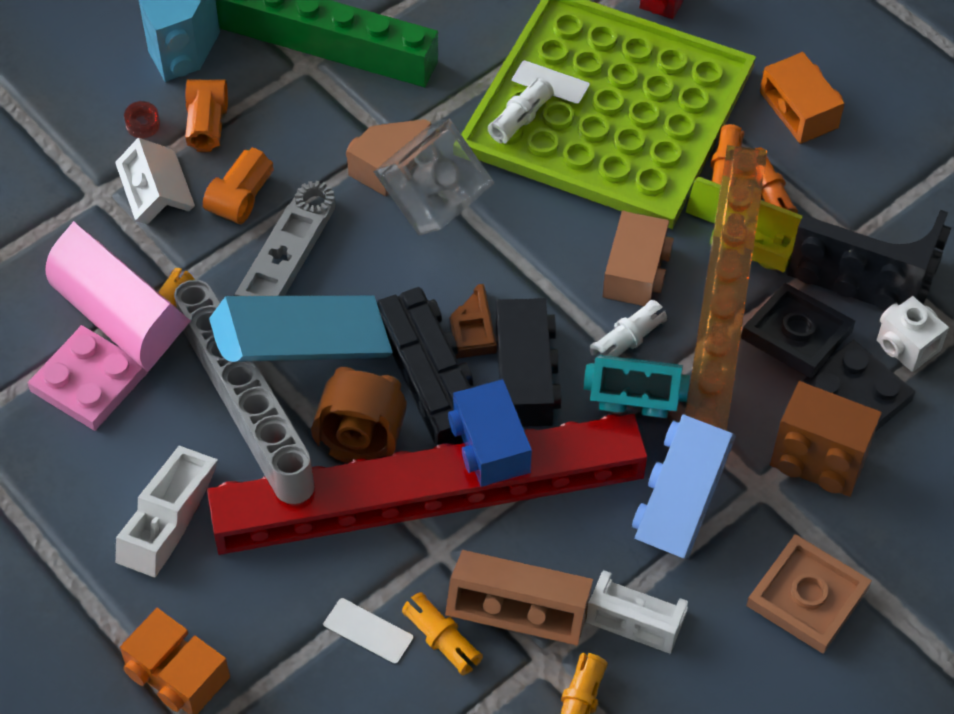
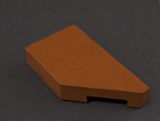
(473, 326)

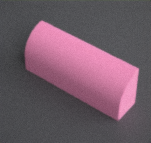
(113, 296)

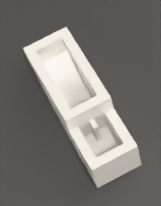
(164, 511)

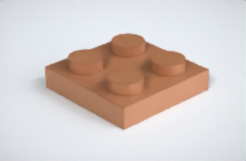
(809, 593)

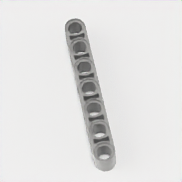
(248, 400)

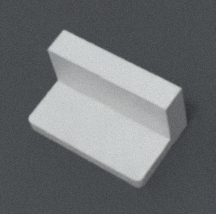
(152, 180)

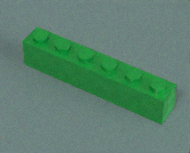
(337, 34)

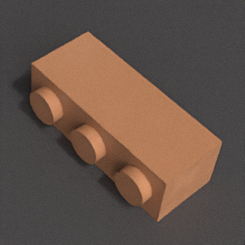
(519, 597)

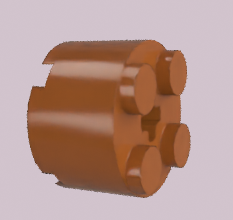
(359, 415)

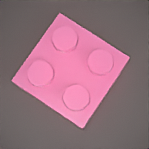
(87, 378)

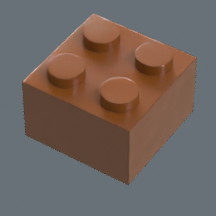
(824, 438)

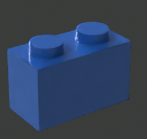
(491, 433)

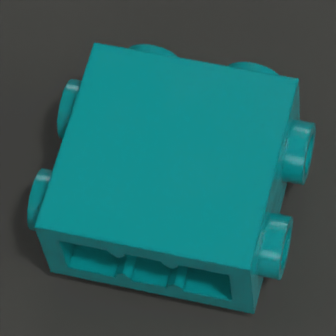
(638, 383)

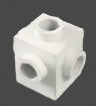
(911, 333)

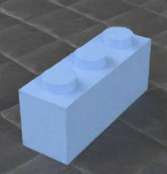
(683, 486)

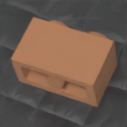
(636, 259)

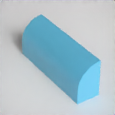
(299, 328)

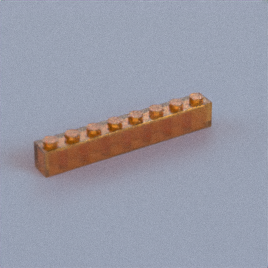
(726, 286)

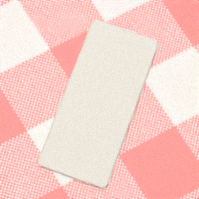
(564, 86)
(368, 630)

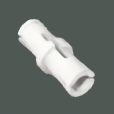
(520, 110)
(630, 331)

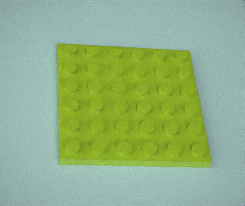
(642, 121)

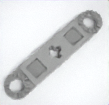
(292, 236)

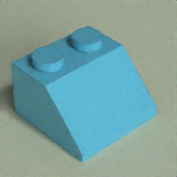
(179, 34)

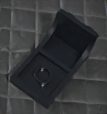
(866, 266)

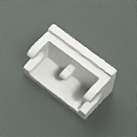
(635, 614)

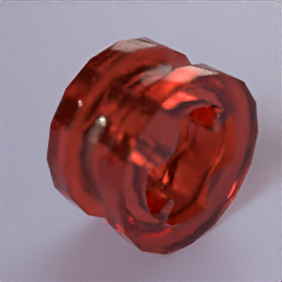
(149, 113)

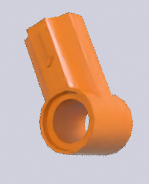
(205, 107)
(236, 192)

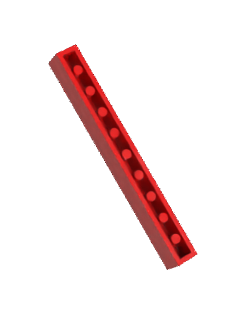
(424, 486)

